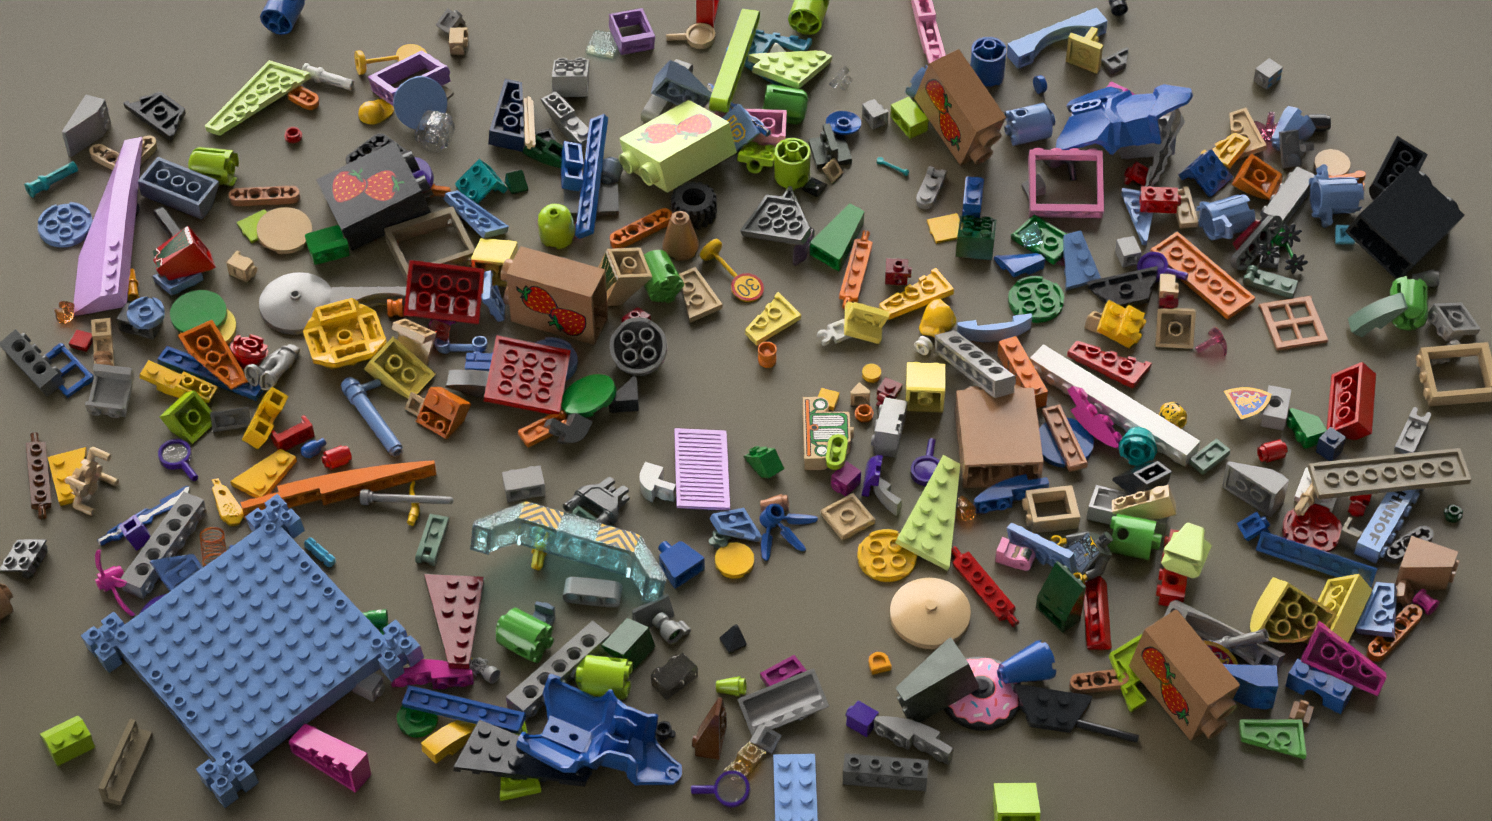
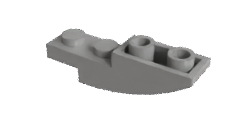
(565, 118)
(909, 732)

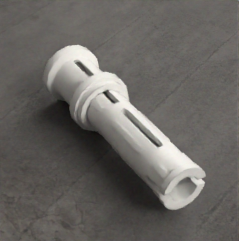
(320, 75)

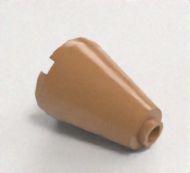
(680, 237)

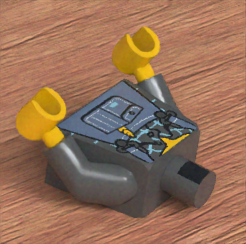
(1089, 551)

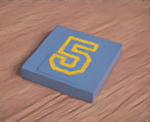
(741, 126)

